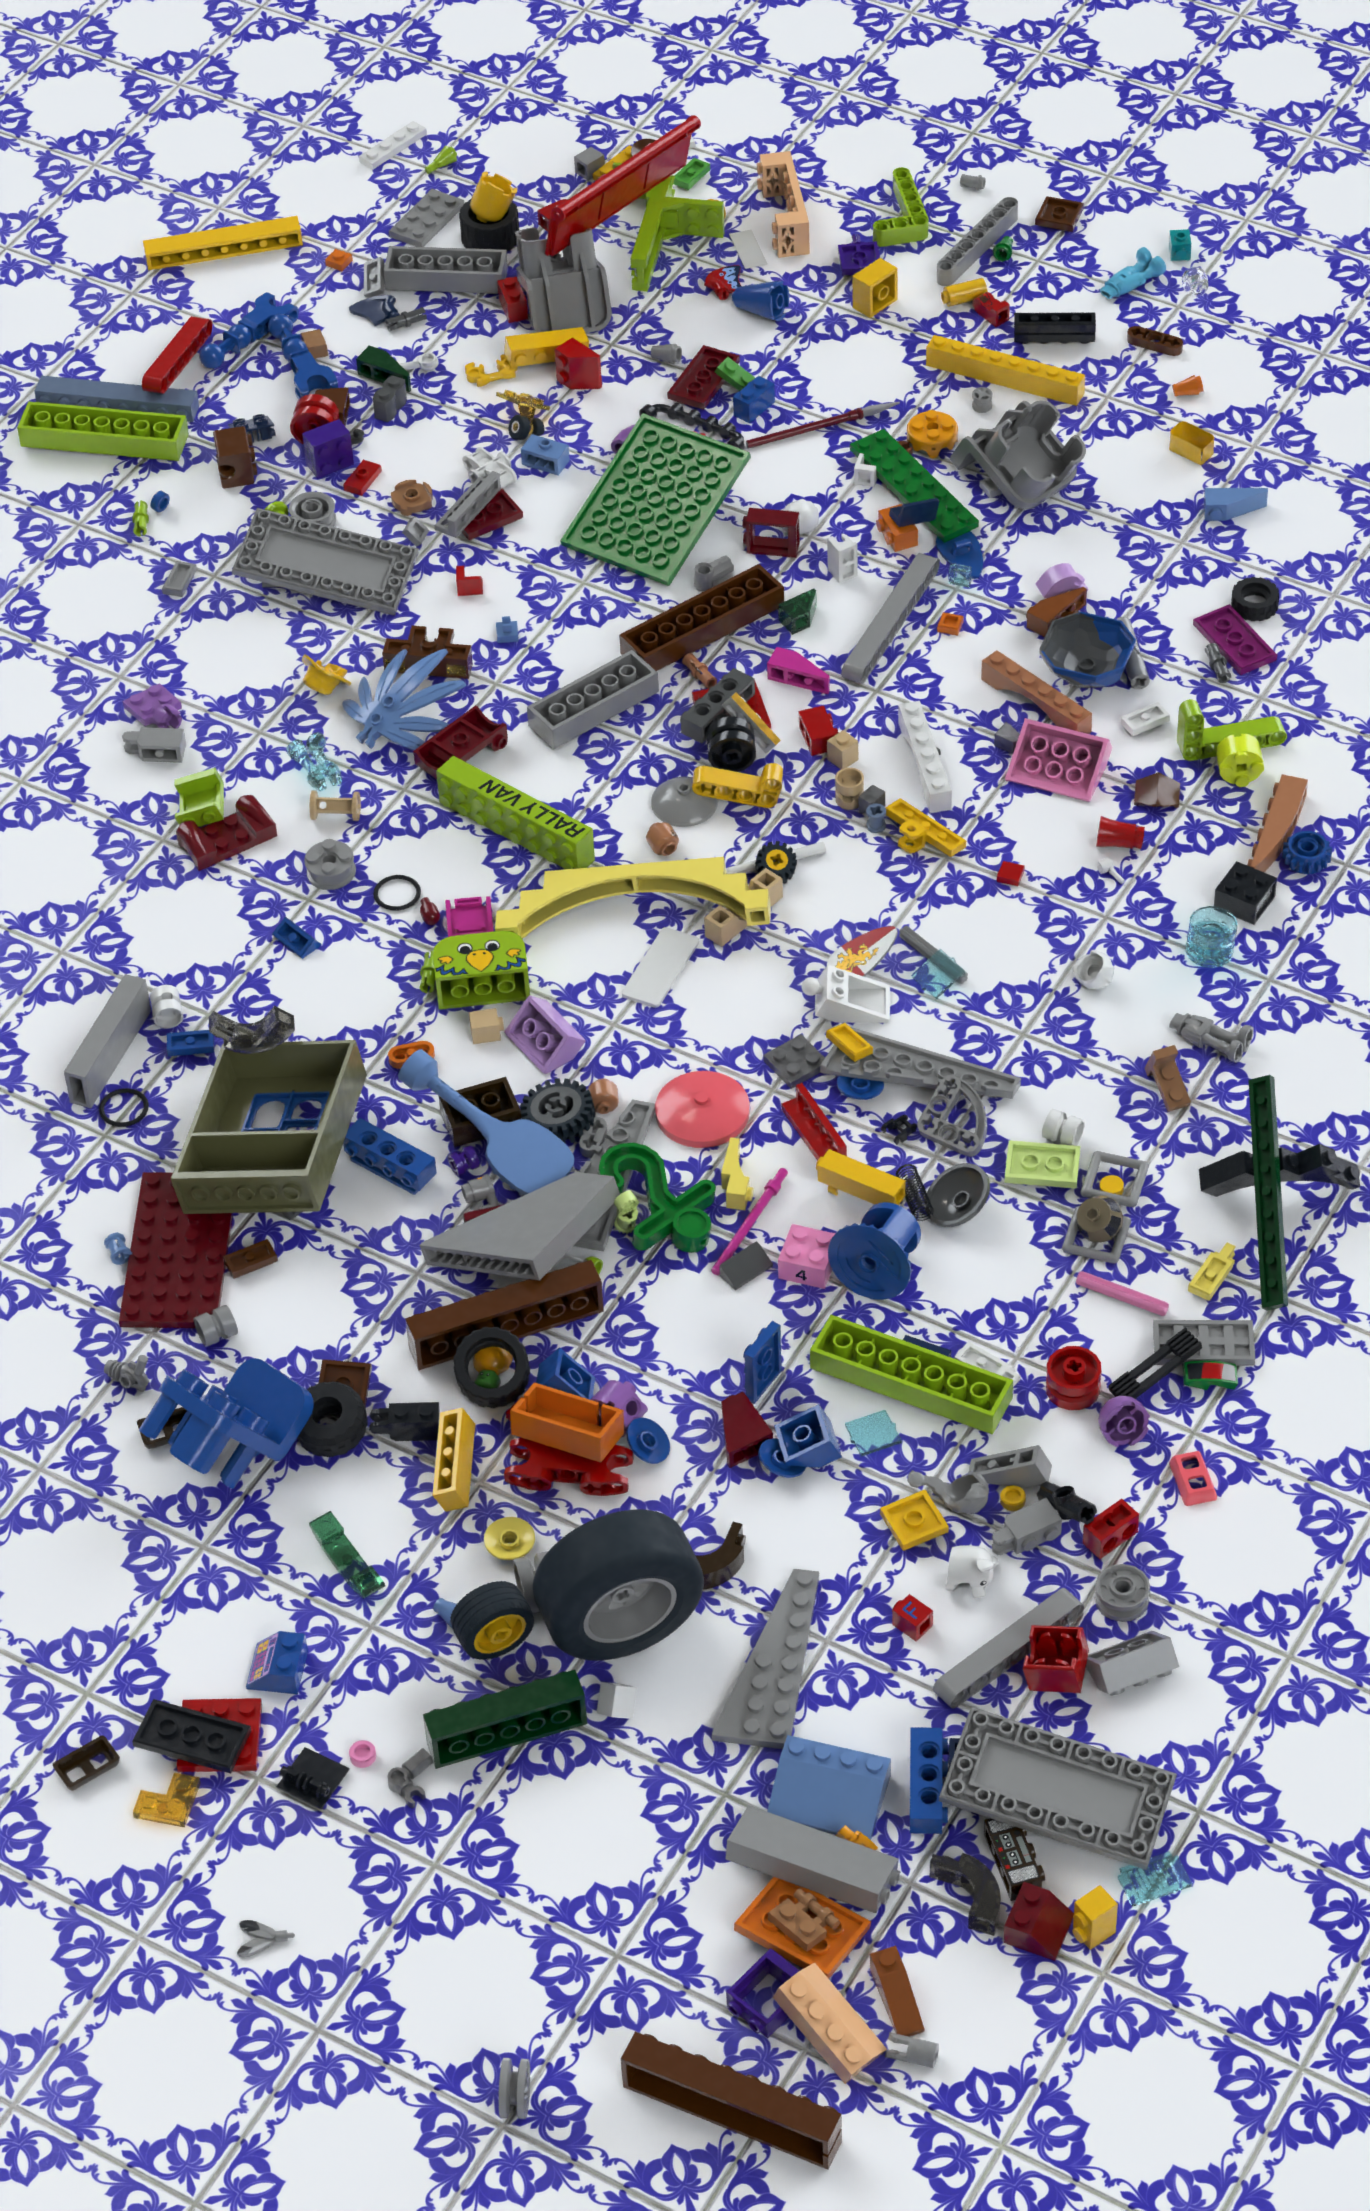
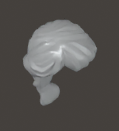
(963, 1495)

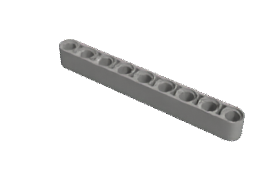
(890, 618)

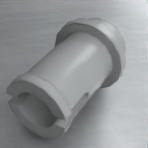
(973, 181)

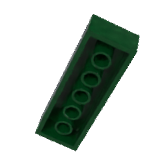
(505, 1718)

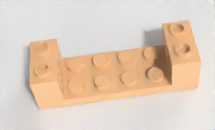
(780, 179)

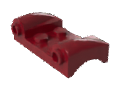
(461, 739)
(227, 837)

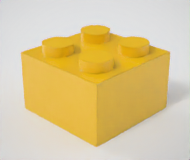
(875, 287)

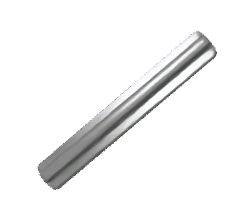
(922, 946)

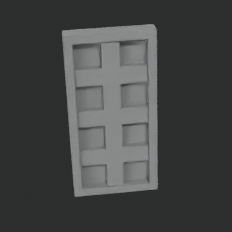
(426, 218)
(1220, 1339)

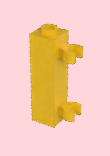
(859, 1179)

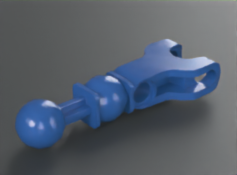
(248, 329)
(307, 371)

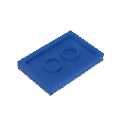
(762, 1361)

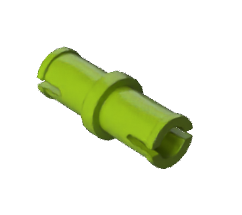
(140, 518)
(427, 973)

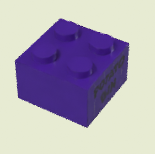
(328, 448)

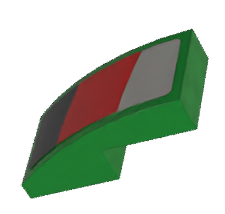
(1206, 1373)

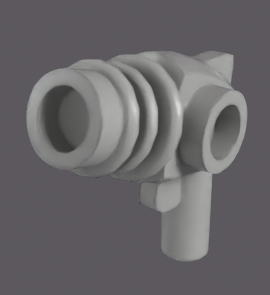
(130, 1373)

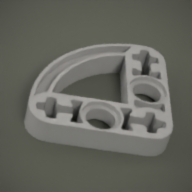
(941, 1126)

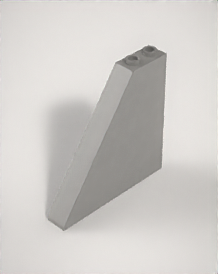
(527, 1233)

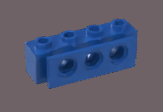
(389, 1156)
(926, 1780)

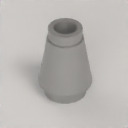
(668, 353)

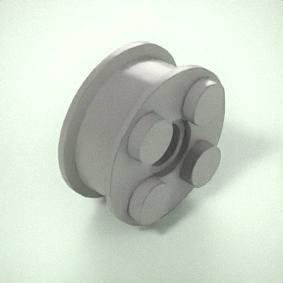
(314, 507)
(330, 865)

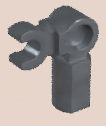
(400, 1781)

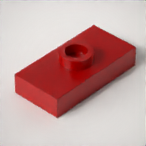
(362, 477)

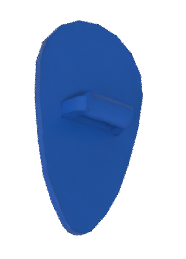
(963, 551)

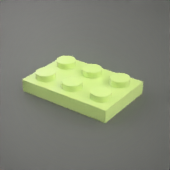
(1042, 1164)

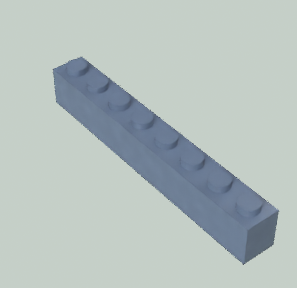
(116, 396)

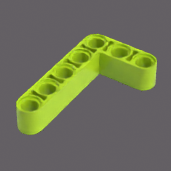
(913, 224)
(1201, 743)

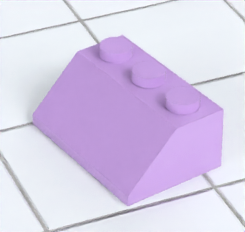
(544, 1035)

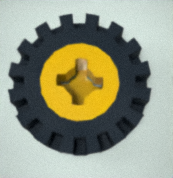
(781, 854)

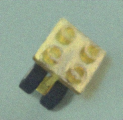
(525, 423)

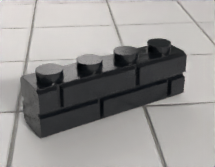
(1055, 327)

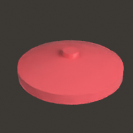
(702, 1109)

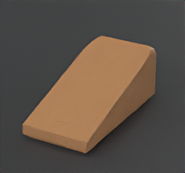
(315, 343)

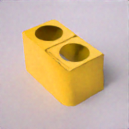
(1190, 442)

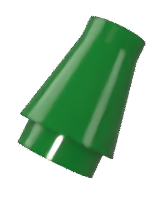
(1003, 250)

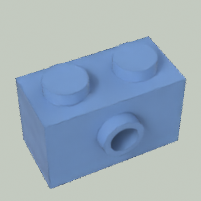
(545, 454)

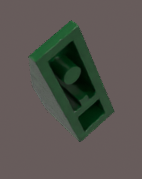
(380, 365)

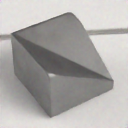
(1006, 738)
(871, 796)

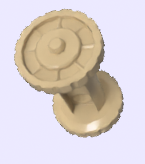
(335, 805)

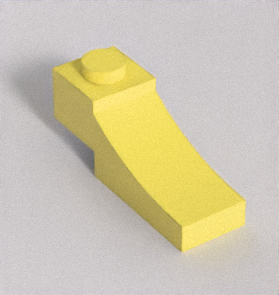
(733, 1179)

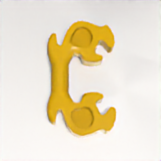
(478, 376)

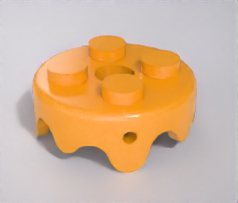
(942, 432)

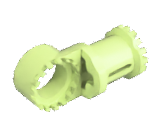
(626, 1212)

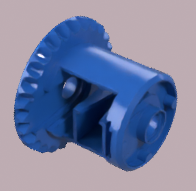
(875, 1254)

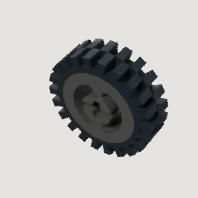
(552, 1105)

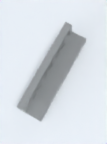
(469, 505)

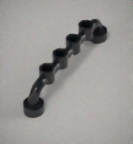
(694, 417)

